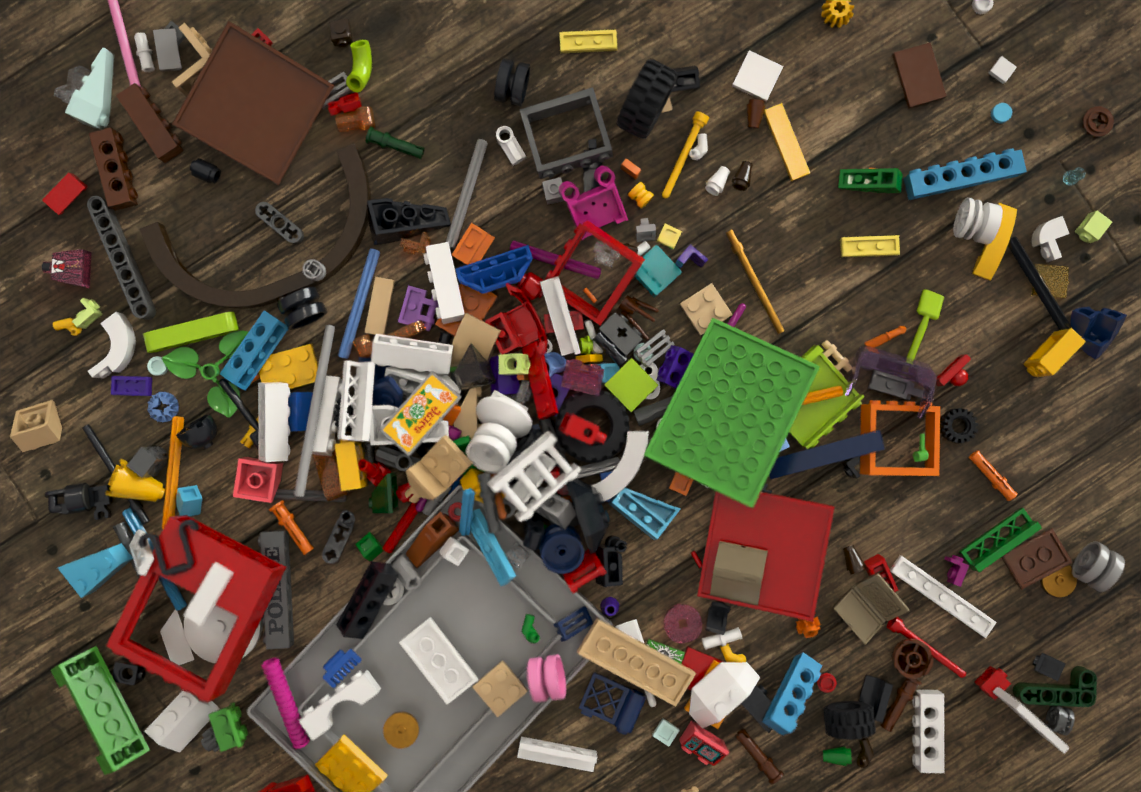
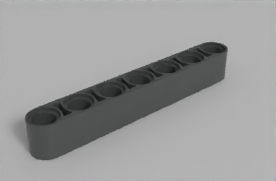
(128, 264)

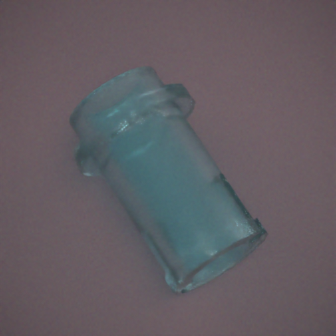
(1073, 176)

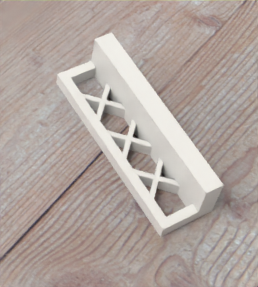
(560, 316)
(360, 402)
(557, 754)

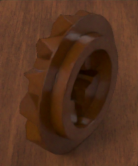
(1104, 116)

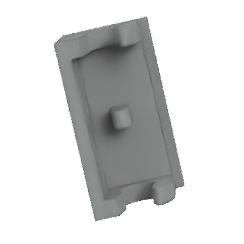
(167, 50)

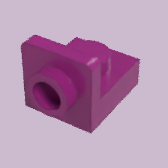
(956, 573)

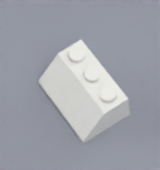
(181, 721)

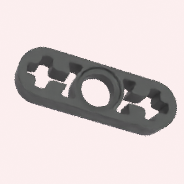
(272, 210)

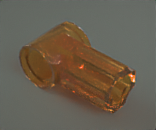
(359, 119)

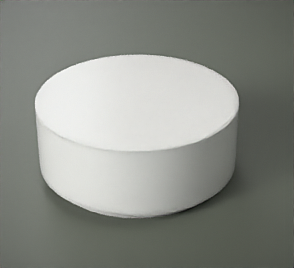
(982, 6)

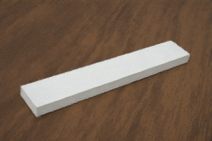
(942, 596)

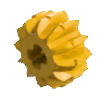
(833, 16)

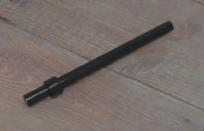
(135, 506)

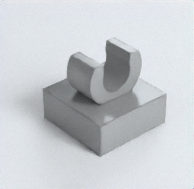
(645, 231)

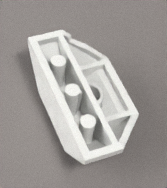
(410, 379)
(721, 692)

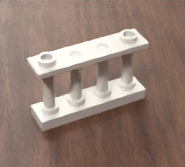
(531, 457)

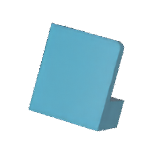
(189, 501)

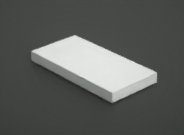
(438, 660)
(1029, 718)

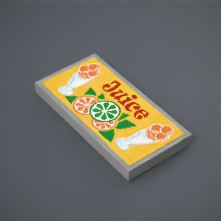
(420, 413)

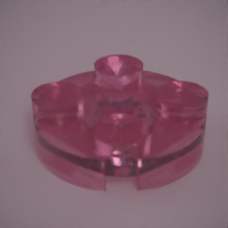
(681, 612)

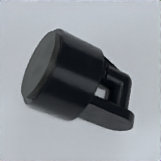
(75, 497)

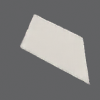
(175, 640)

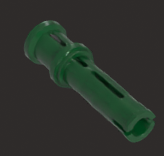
(386, 141)

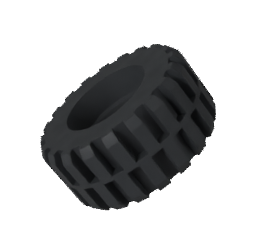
(647, 98)
(618, 431)

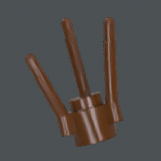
(630, 305)

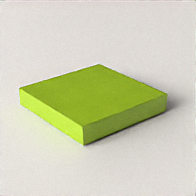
(631, 385)

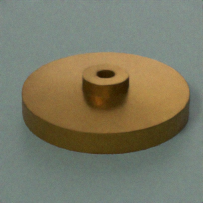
(1060, 582)
(401, 730)

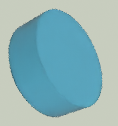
(1001, 113)

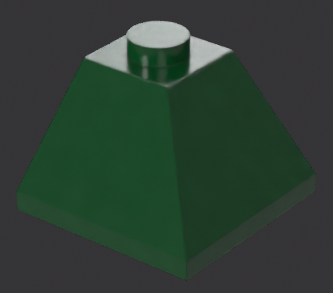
(384, 496)

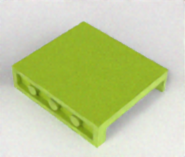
(819, 417)

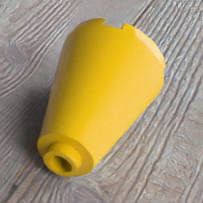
(130, 485)

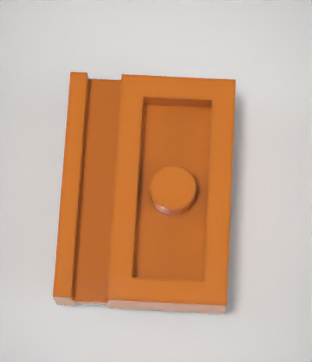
(473, 245)

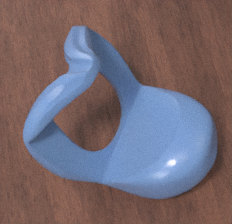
(556, 362)

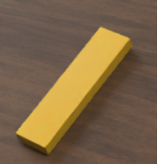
(786, 142)

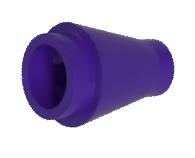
(609, 601)

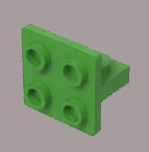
(228, 727)

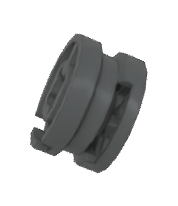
(1059, 719)

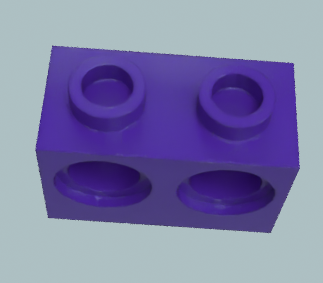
(671, 365)

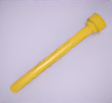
(699, 120)

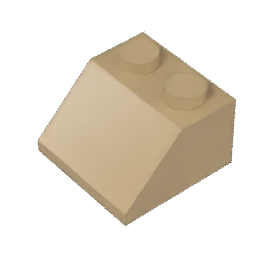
(36, 426)

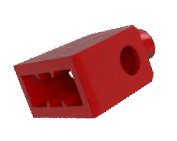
(575, 427)

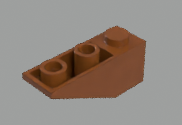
(431, 538)

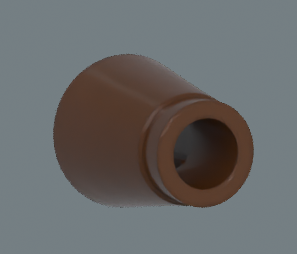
(755, 112)

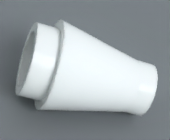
(717, 182)

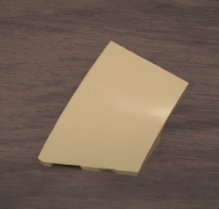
(476, 332)

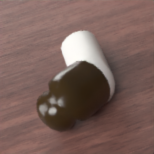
(641, 249)

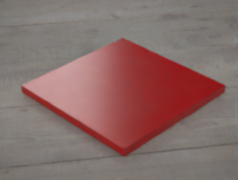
(796, 543)

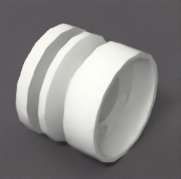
(977, 221)

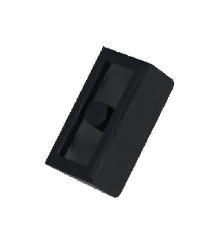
(687, 78)

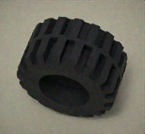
(849, 720)

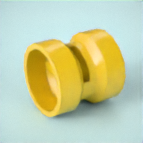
(640, 195)

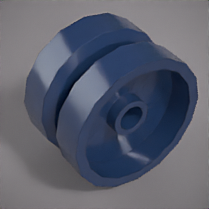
(561, 549)

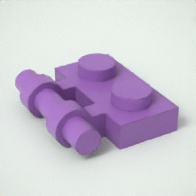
(413, 305)

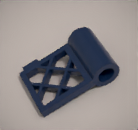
(627, 709)

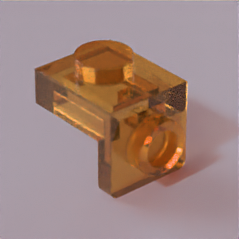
(411, 246)

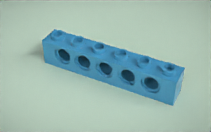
(1013, 167)

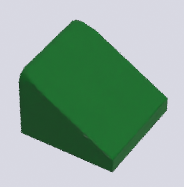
(369, 547)

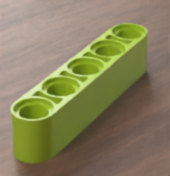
(190, 332)

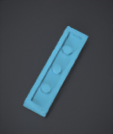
(491, 549)

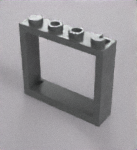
(559, 106)

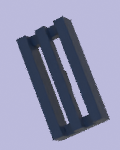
(561, 630)

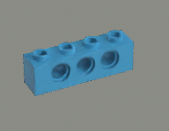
(254, 350)
(775, 716)

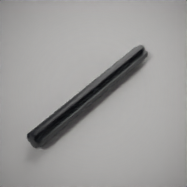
(1038, 284)

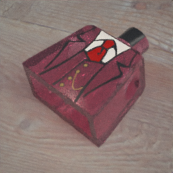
(70, 267)

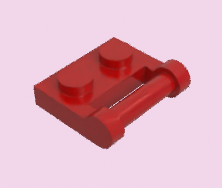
(589, 562)

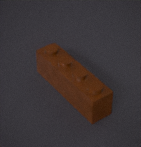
(150, 123)

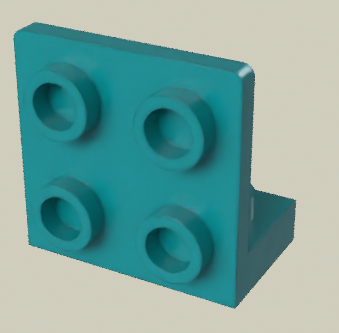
(657, 271)

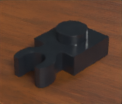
(100, 500)

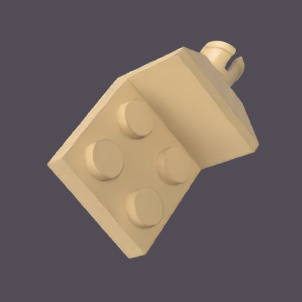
(436, 470)

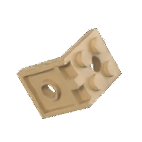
(187, 79)

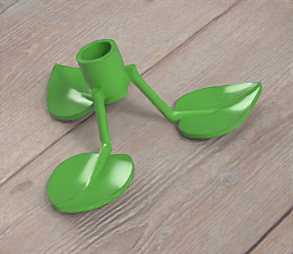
(184, 362)

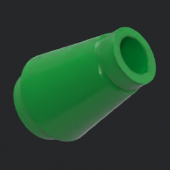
(838, 756)

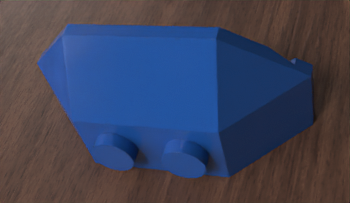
(496, 271)

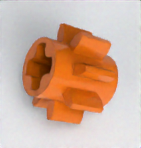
(808, 628)

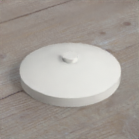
(211, 637)

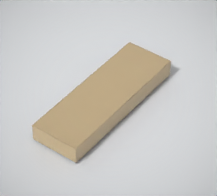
(379, 306)

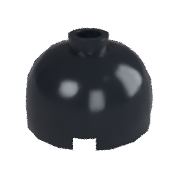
(199, 433)

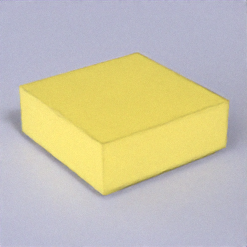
(669, 236)

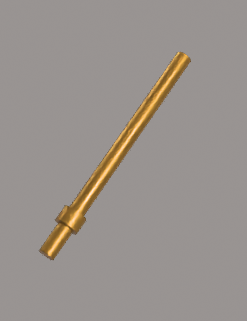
(738, 248)

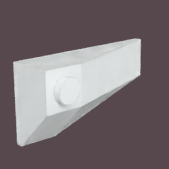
(382, 413)

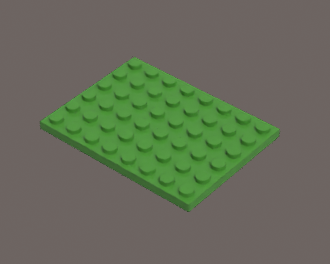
(732, 412)

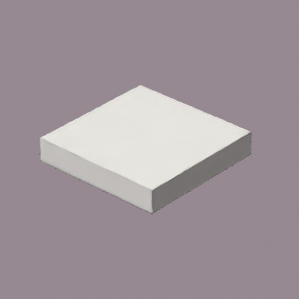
(757, 76)

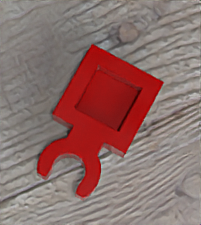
(345, 104)

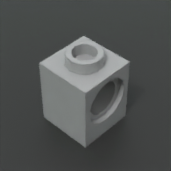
(551, 190)

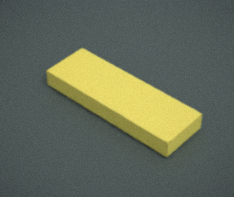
(588, 41)
(870, 246)

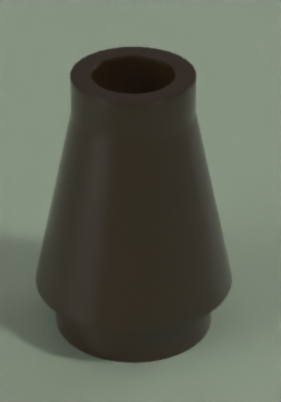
(742, 178)
(853, 560)

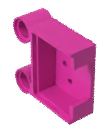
(597, 205)

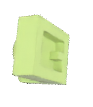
(88, 315)

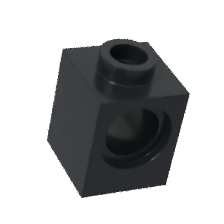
(121, 674)

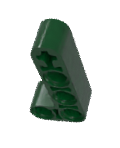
(1054, 691)

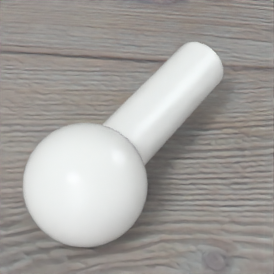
(592, 333)

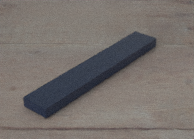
(827, 454)

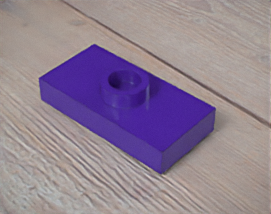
(131, 386)

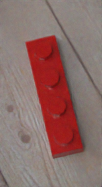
(540, 383)

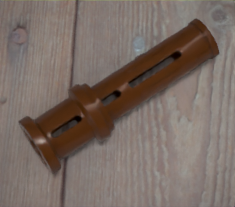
(904, 695)
(764, 762)

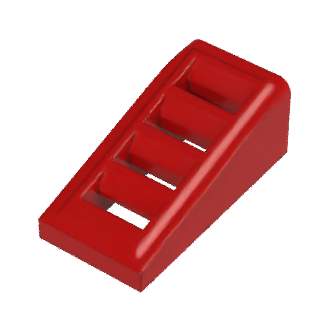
(877, 564)

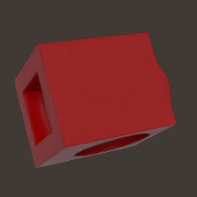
(991, 679)

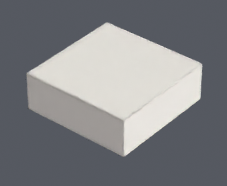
(1002, 70)

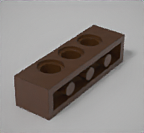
(101, 143)

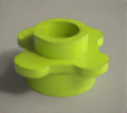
(585, 345)

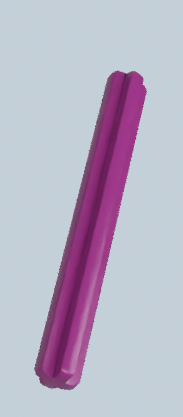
(550, 258)

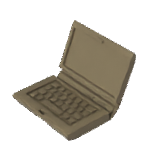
(738, 572)
(869, 606)

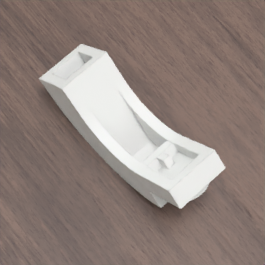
(122, 346)

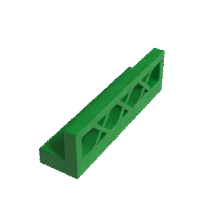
(1005, 545)

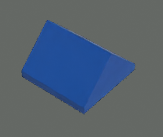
(299, 410)

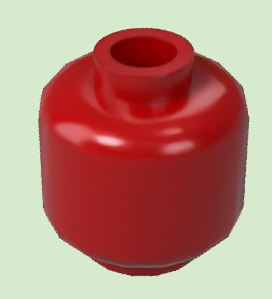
(530, 286)

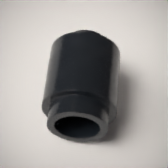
(205, 171)

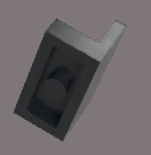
(876, 693)

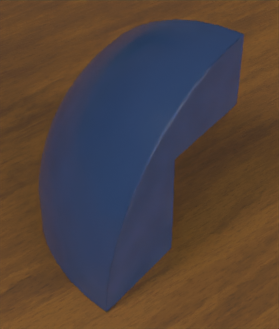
(1096, 328)

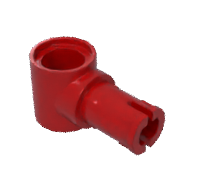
(374, 471)

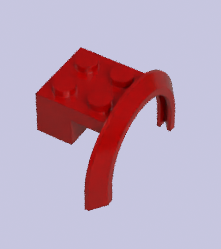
(519, 326)

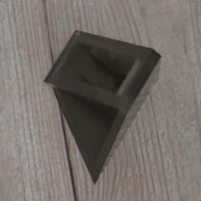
(473, 370)

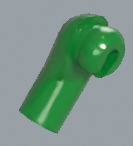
(528, 630)

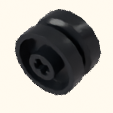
(512, 82)
(302, 308)

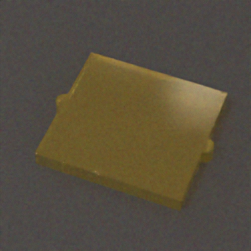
(1055, 279)

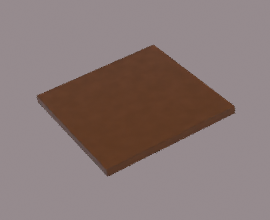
(253, 103)

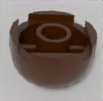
(912, 658)

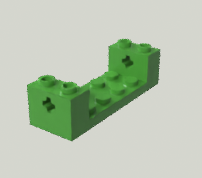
(102, 709)

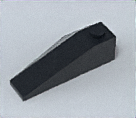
(397, 220)

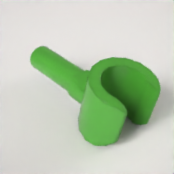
(922, 454)

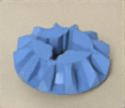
(169, 412)

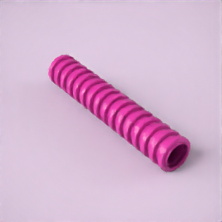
(285, 702)

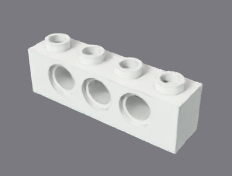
(934, 760)

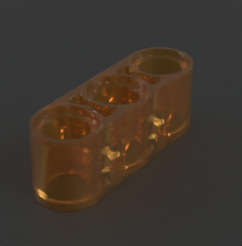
(329, 476)

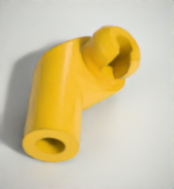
(67, 324)
(731, 657)

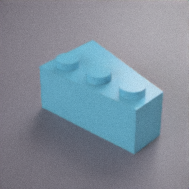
(644, 512)
(94, 570)

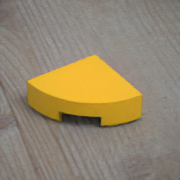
(590, 358)

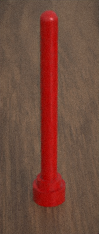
(897, 625)

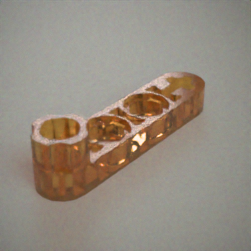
(364, 344)

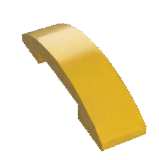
(993, 253)

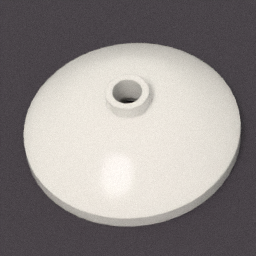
(504, 413)

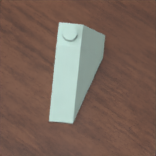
(93, 101)

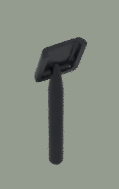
(243, 409)

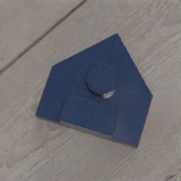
(387, 392)

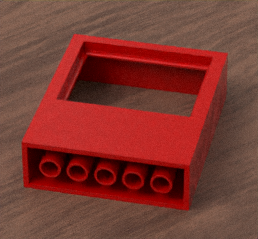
(245, 596)

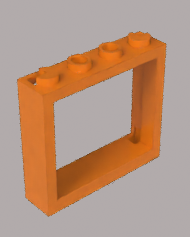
(932, 439)

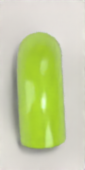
(361, 66)

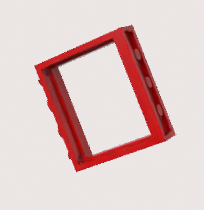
(570, 247)

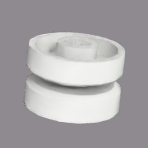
(491, 447)

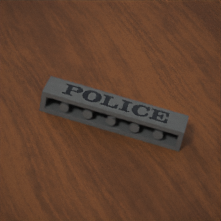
(279, 612)

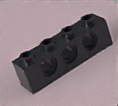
(367, 600)

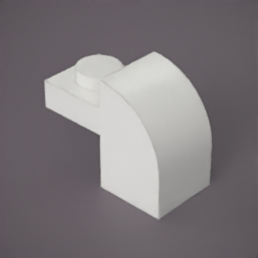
(1045, 237)

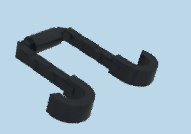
(157, 545)

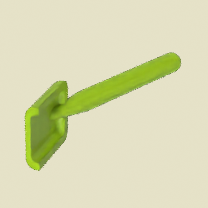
(929, 307)

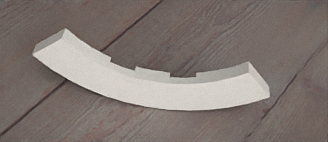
(627, 467)

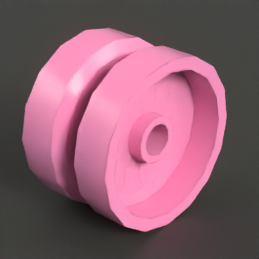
(546, 678)

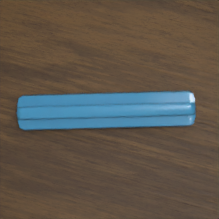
(466, 512)

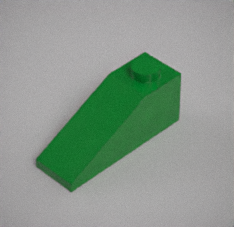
(871, 180)

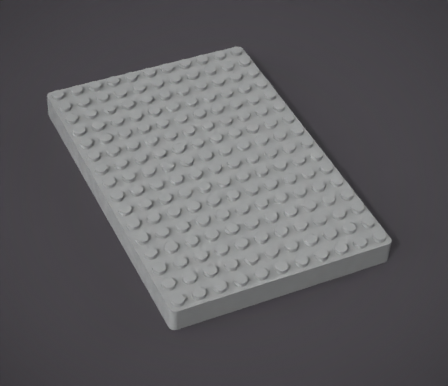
(484, 627)

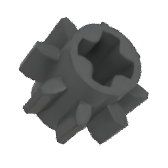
(209, 741)

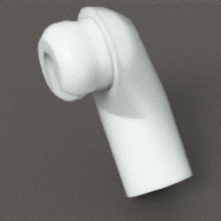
(701, 149)

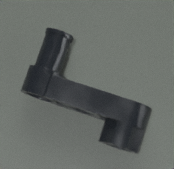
(534, 531)
(332, 545)

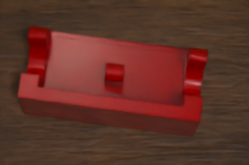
(64, 193)

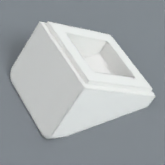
(453, 551)

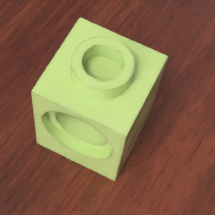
(1093, 227)
(507, 361)

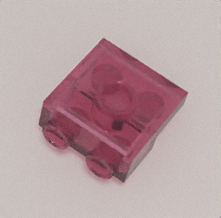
(582, 377)

